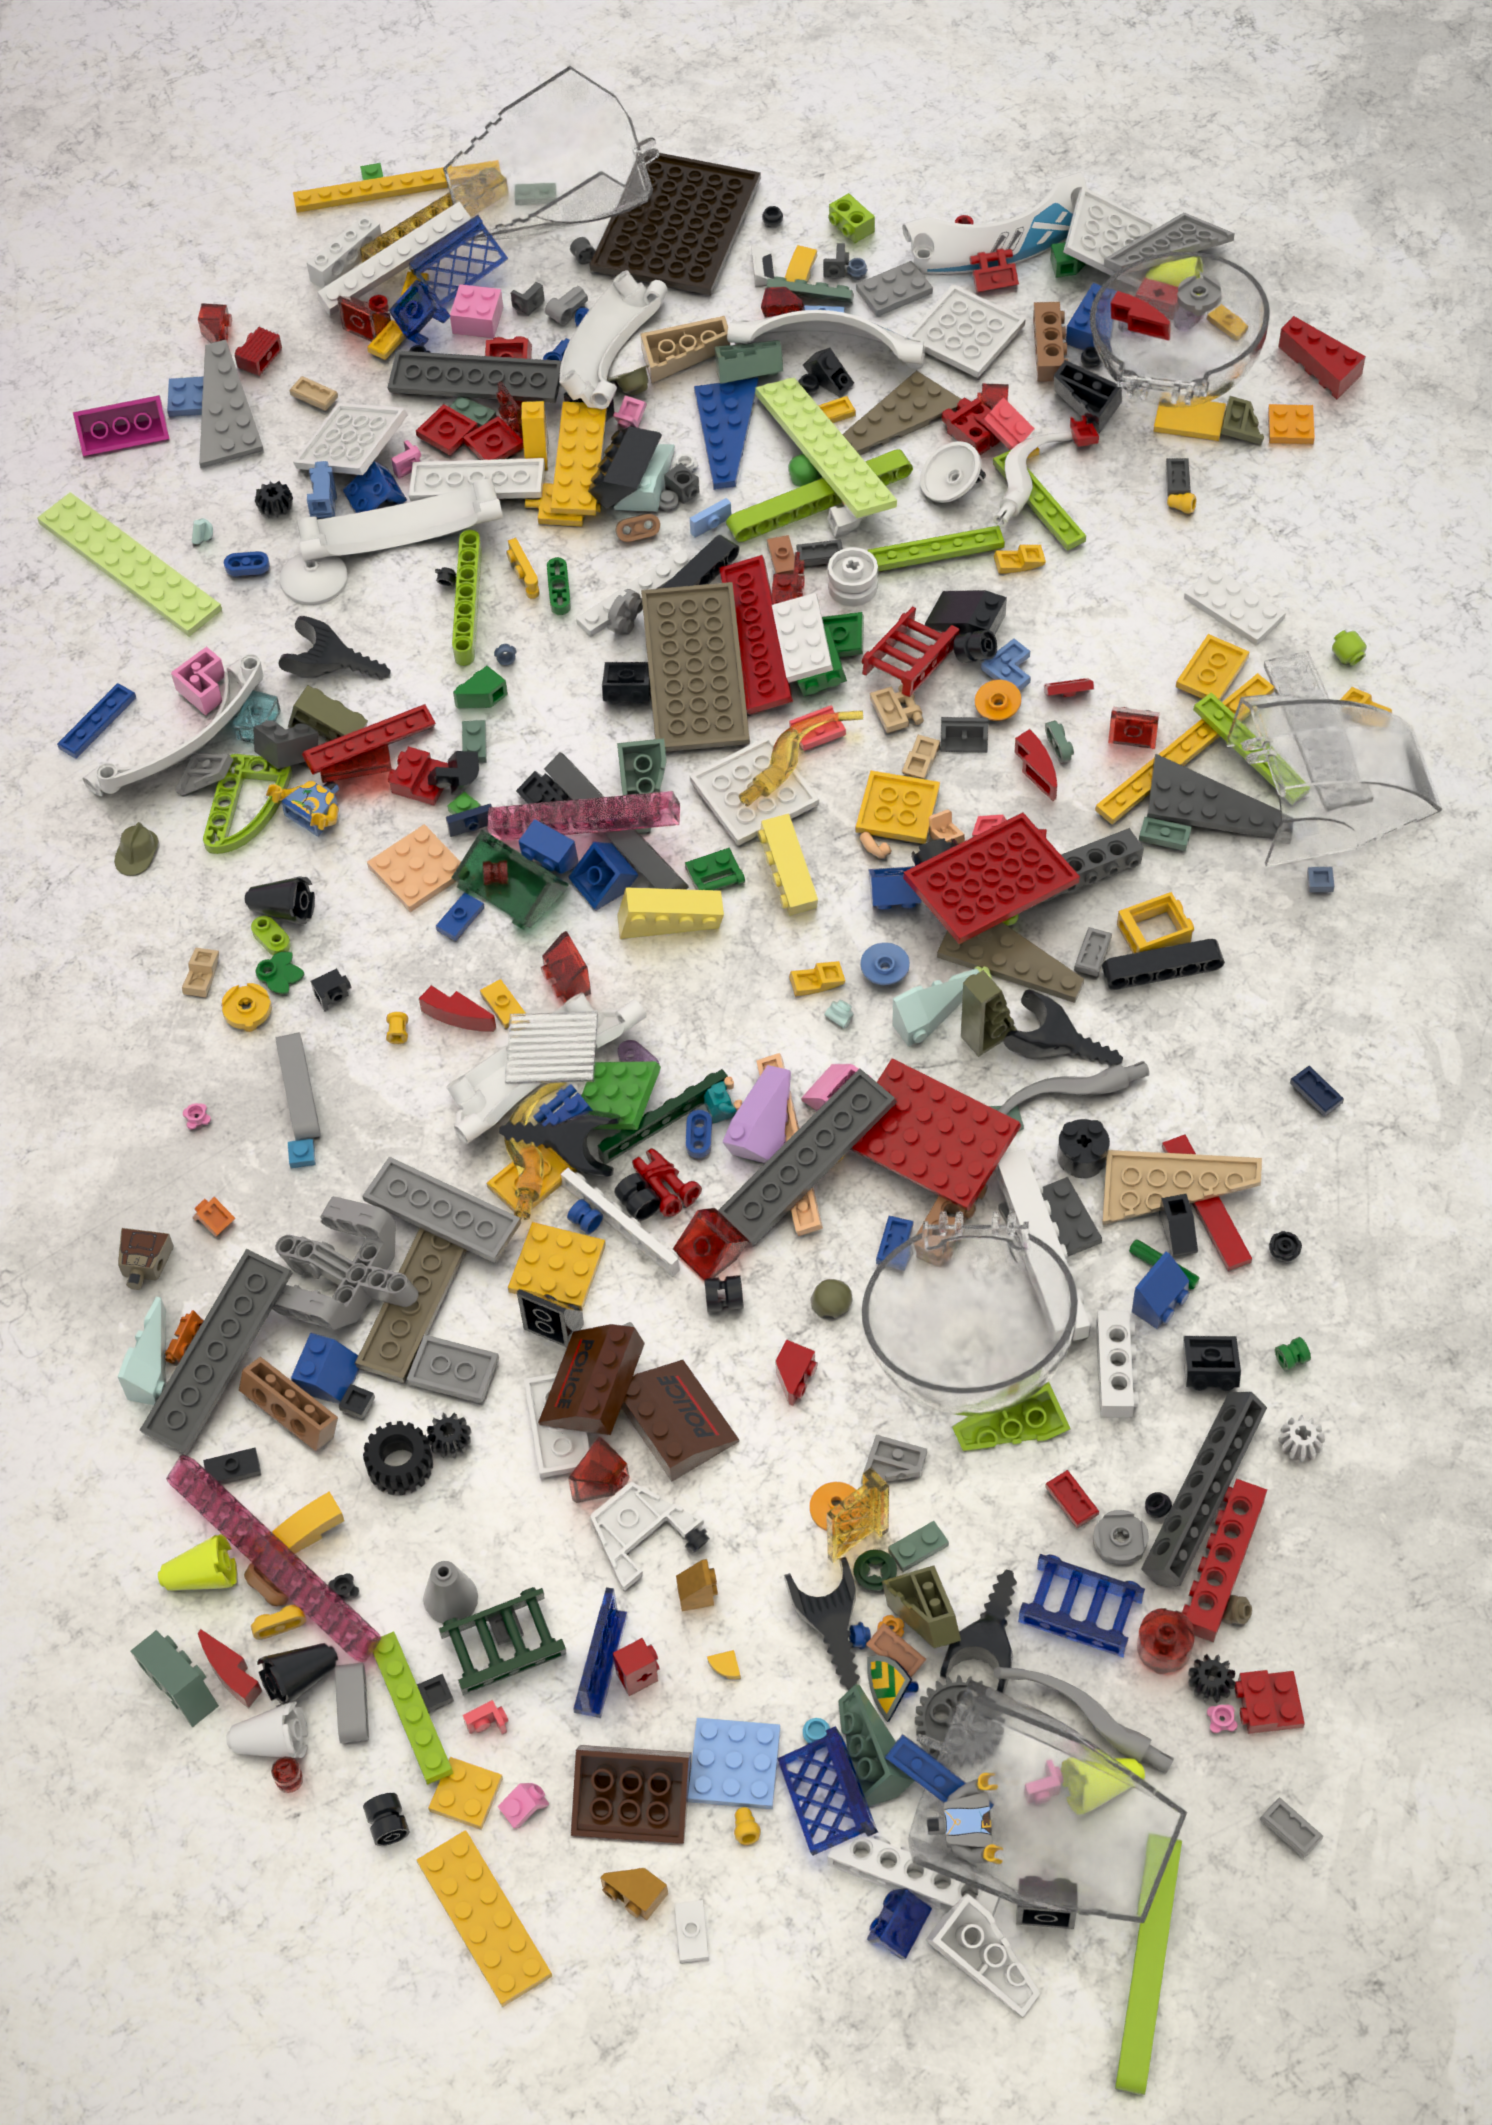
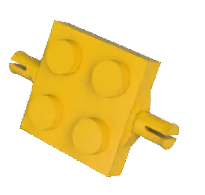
(544, 508)

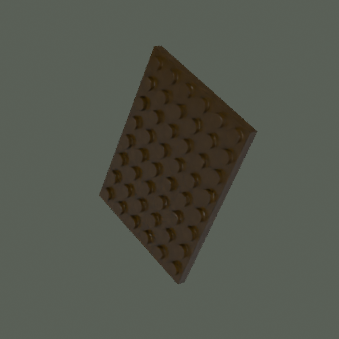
(682, 227)

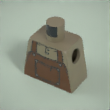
(143, 1255)

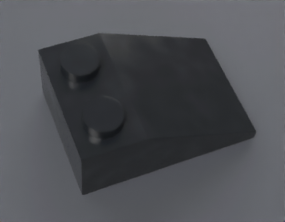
(968, 611)
(548, 1317)

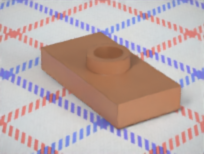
(781, 554)
(888, 1643)

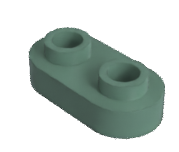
(1056, 737)

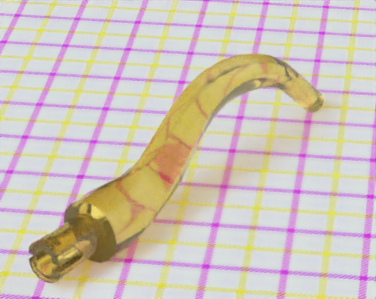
(785, 755)
(527, 1156)

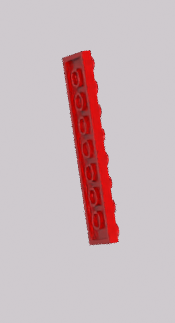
(758, 638)

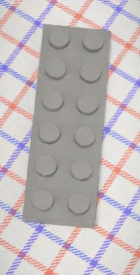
(442, 1209)

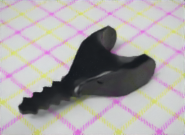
(327, 653)
(1055, 1035)
(566, 1138)
(831, 1619)
(987, 1636)

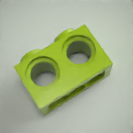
(851, 218)

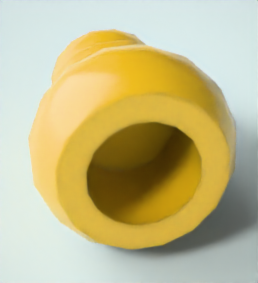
(1183, 502)
(746, 1828)

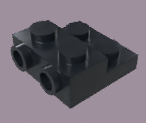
(626, 682)
(1211, 1362)

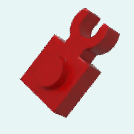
(1083, 433)

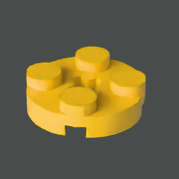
(251, 1017)

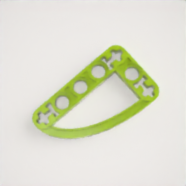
(242, 771)

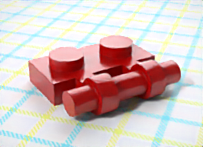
(994, 277)

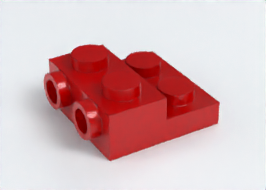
(513, 348)
(411, 776)
(1269, 1701)

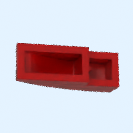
(1140, 316)
(1037, 763)
(456, 1010)
(230, 1669)

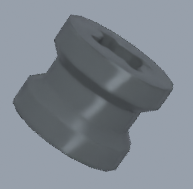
(582, 250)

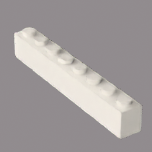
(392, 259)
(1025, 1198)

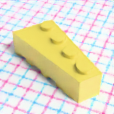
(787, 865)
(668, 911)

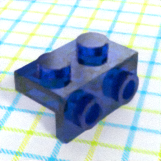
(899, 1922)

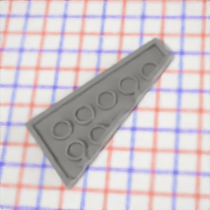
(226, 417)

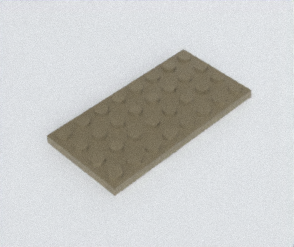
(695, 667)

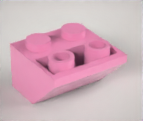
(828, 1084)

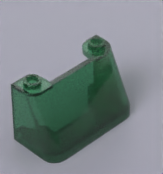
(529, 888)

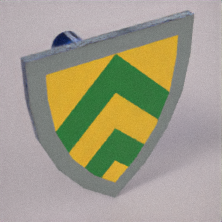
(888, 1683)

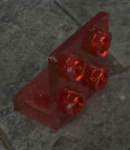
(510, 409)
(789, 585)

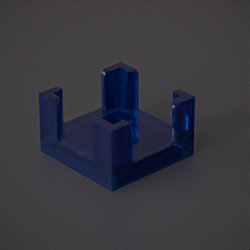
(415, 310)

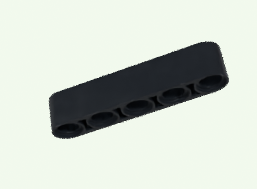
(706, 564)
(1163, 964)

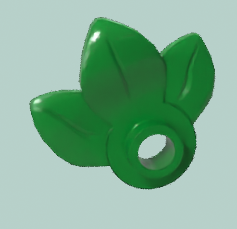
(281, 972)

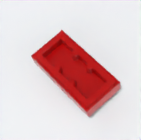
(1069, 687)
(1072, 1499)

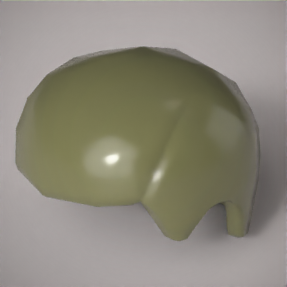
(831, 1298)

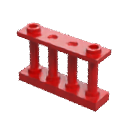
(921, 667)

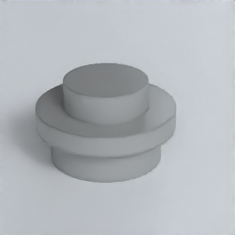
(668, 500)

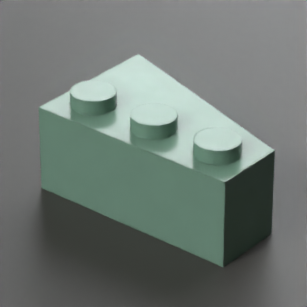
(748, 360)

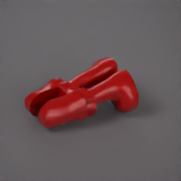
(663, 1171)

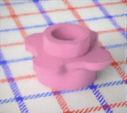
(194, 1110)
(1225, 1711)

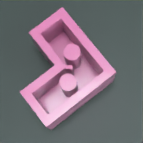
(198, 680)

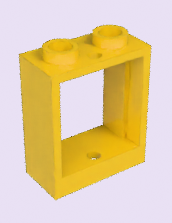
(1165, 903)

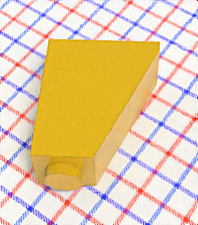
(535, 431)

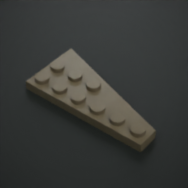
(901, 412)
(1014, 960)

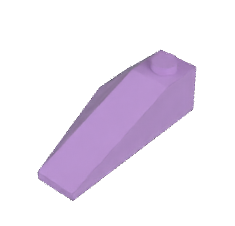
(760, 1121)

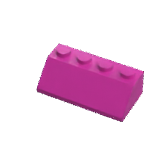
(121, 425)

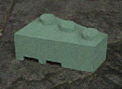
(175, 1676)

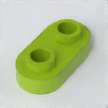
(269, 934)

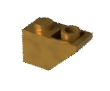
(697, 1586)
(635, 1888)

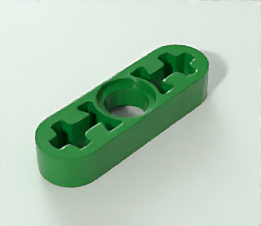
(554, 593)

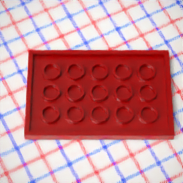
(991, 877)
(937, 1136)

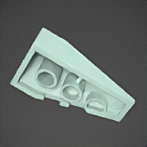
(652, 483)
(923, 1010)
(145, 1365)

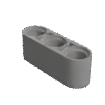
(351, 1703)

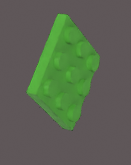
(621, 1090)

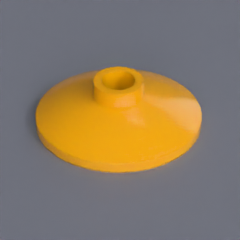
(998, 692)
(822, 1500)

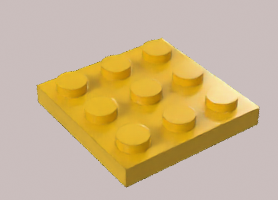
(897, 807)
(557, 1264)

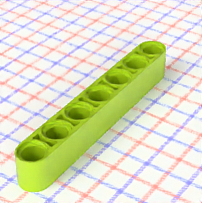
(466, 598)

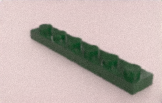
(657, 1120)

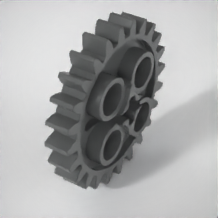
(936, 1703)

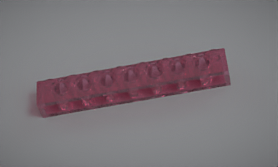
(587, 815)

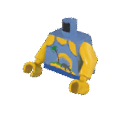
(308, 804)

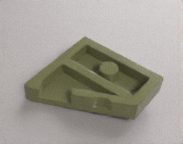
(1240, 421)

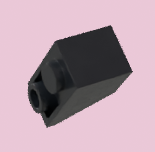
(829, 371)
(1178, 1225)

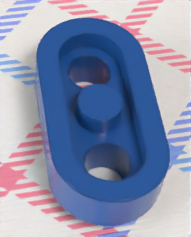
(246, 563)
(698, 1135)

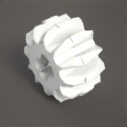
(1291, 1438)

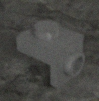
(836, 266)
(529, 300)

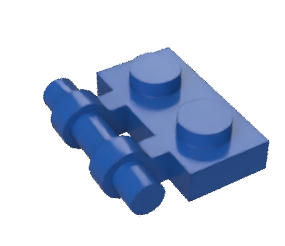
(571, 1107)

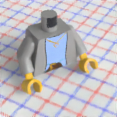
(968, 1822)

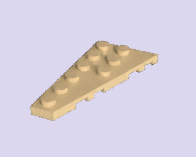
(1140, 1179)

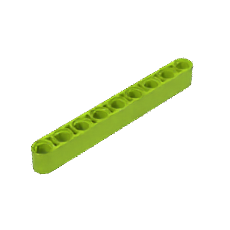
(808, 499)
(1146, 1984)

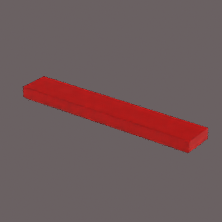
(368, 739)
(1215, 1217)

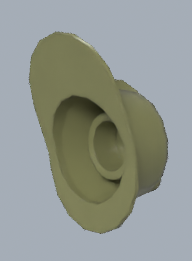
(632, 382)
(135, 850)

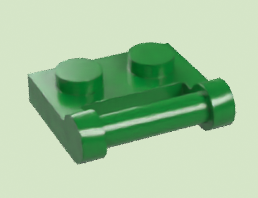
(713, 867)

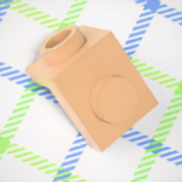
(942, 827)

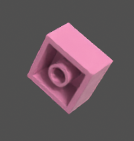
(476, 311)

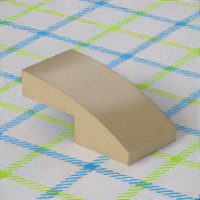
(921, 757)
(201, 972)

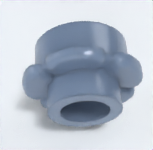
(857, 267)
(505, 658)

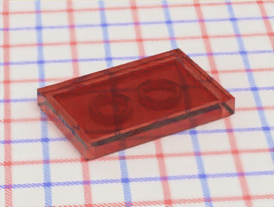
(367, 764)

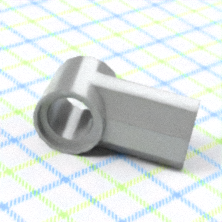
(563, 309)

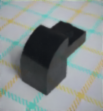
(461, 772)

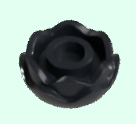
(1285, 1239)

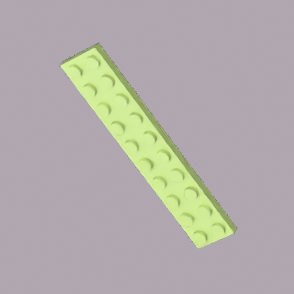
(826, 447)
(130, 564)

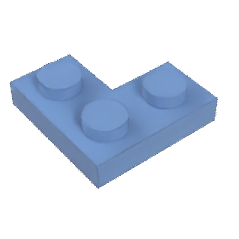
(1006, 662)

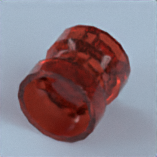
(495, 872)
(284, 1769)

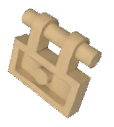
(890, 710)

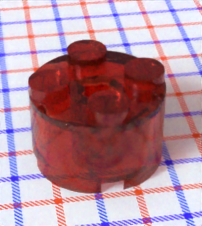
(1169, 1626)

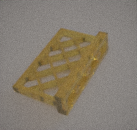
(858, 1516)

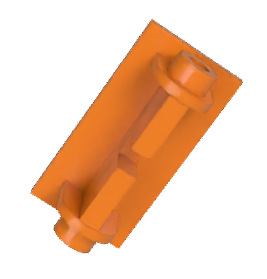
(186, 1332)

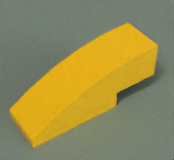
(309, 1523)

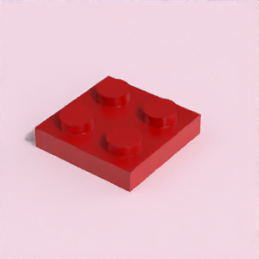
(446, 429)
(493, 441)

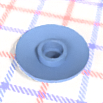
(887, 956)

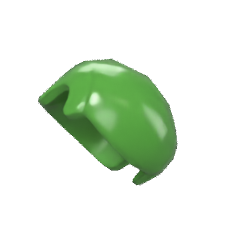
(802, 471)

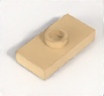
(313, 393)

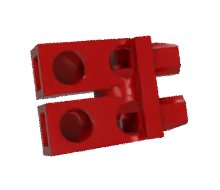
(967, 427)

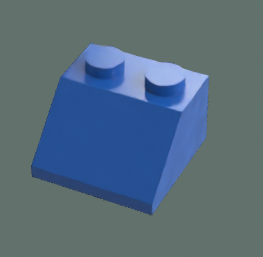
(548, 847)
(602, 874)
(891, 889)
(1160, 1292)
(325, 1368)

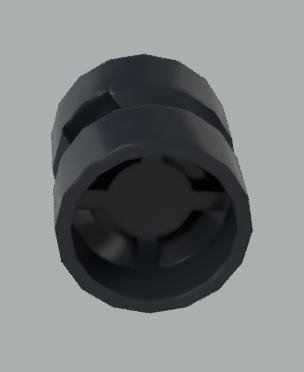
(975, 646)
(637, 1196)
(733, 1293)
(387, 1823)

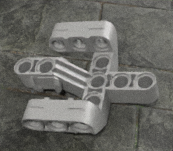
(358, 1280)

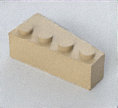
(682, 346)

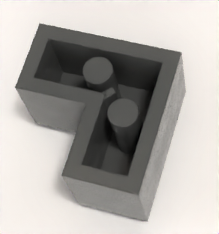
(281, 745)

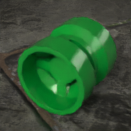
(1292, 1353)

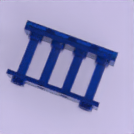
(1087, 1631)

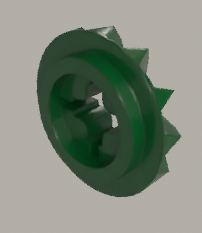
(875, 1559)

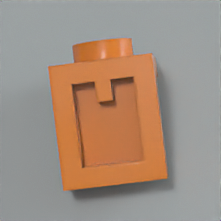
(213, 1215)

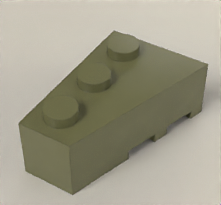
(325, 715)
(923, 1605)

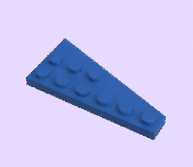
(725, 422)

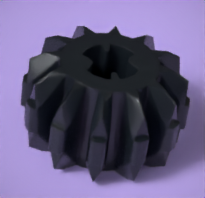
(273, 499)
(450, 1443)
(1203, 1670)

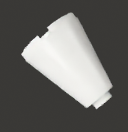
(271, 1733)

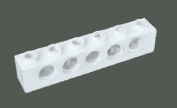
(871, 1870)

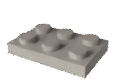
(894, 288)
(452, 1369)

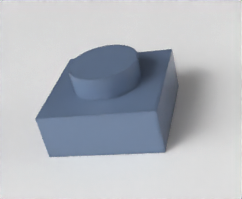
(1320, 879)

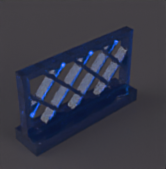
(448, 245)
(600, 1660)
(850, 1789)

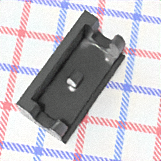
(964, 734)

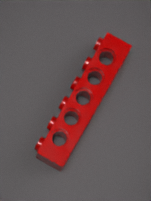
(1251, 1500)

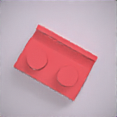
(1007, 424)
(823, 733)

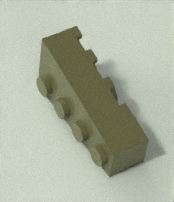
(984, 1014)

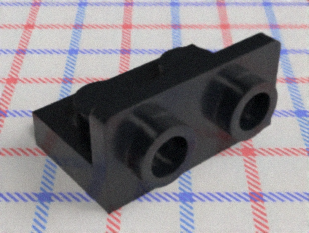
(540, 789)

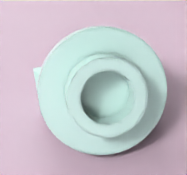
(201, 531)
(840, 1013)

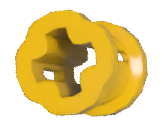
(397, 1027)

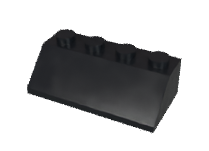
(623, 464)

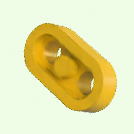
(277, 1623)

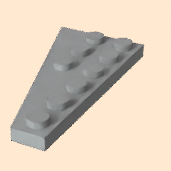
(1180, 234)

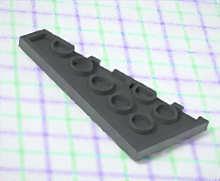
(1196, 800)

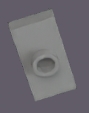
(1093, 951)
(1291, 1827)

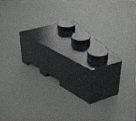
(1087, 393)

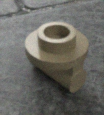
(1237, 1610)

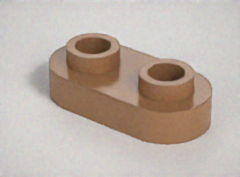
(637, 528)
(265, 1586)

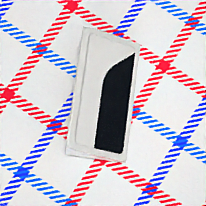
(762, 265)

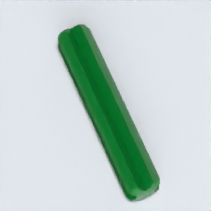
(1151, 1256)

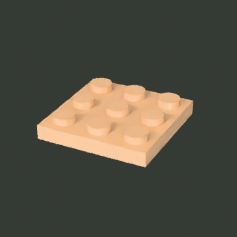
(415, 867)

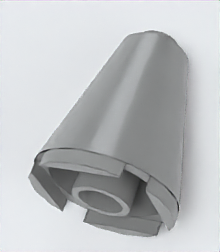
(449, 1593)

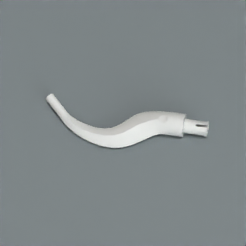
(1018, 476)

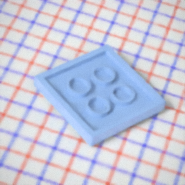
(734, 1763)

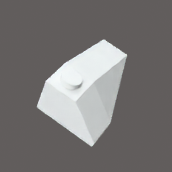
(977, 1947)

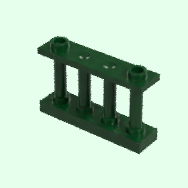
(523, 1658)

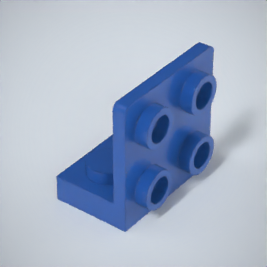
(373, 488)

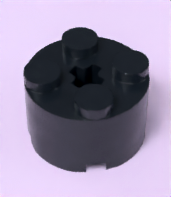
(1083, 1147)

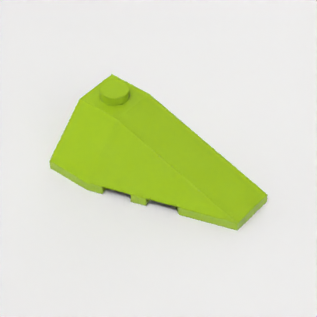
(1033, 1419)

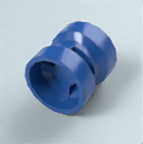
(585, 1216)

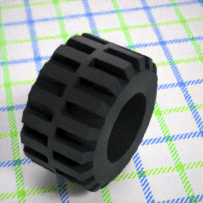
(393, 1439)

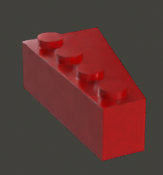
(1321, 355)

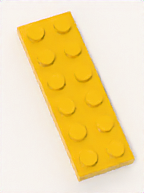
(577, 458)
(484, 1918)

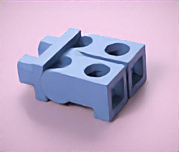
(322, 501)

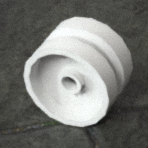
(852, 576)

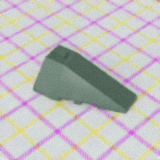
(642, 768)
(868, 1745)

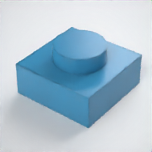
(301, 1153)

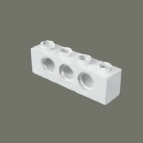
(342, 252)
(1116, 1402)

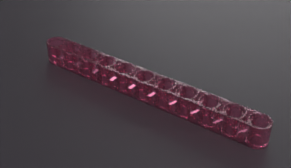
(274, 1558)

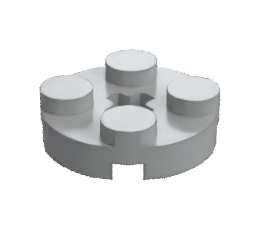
(1199, 303)
(624, 612)
(1114, 1551)

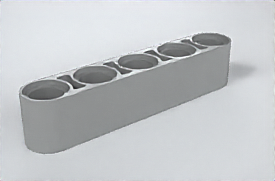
(298, 1086)

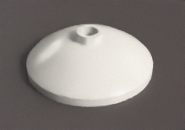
(950, 472)
(313, 580)

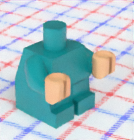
(719, 1103)

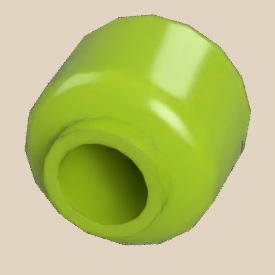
(1349, 647)

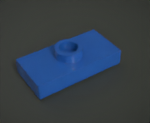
(460, 916)
(895, 1233)

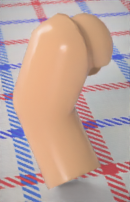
(871, 846)

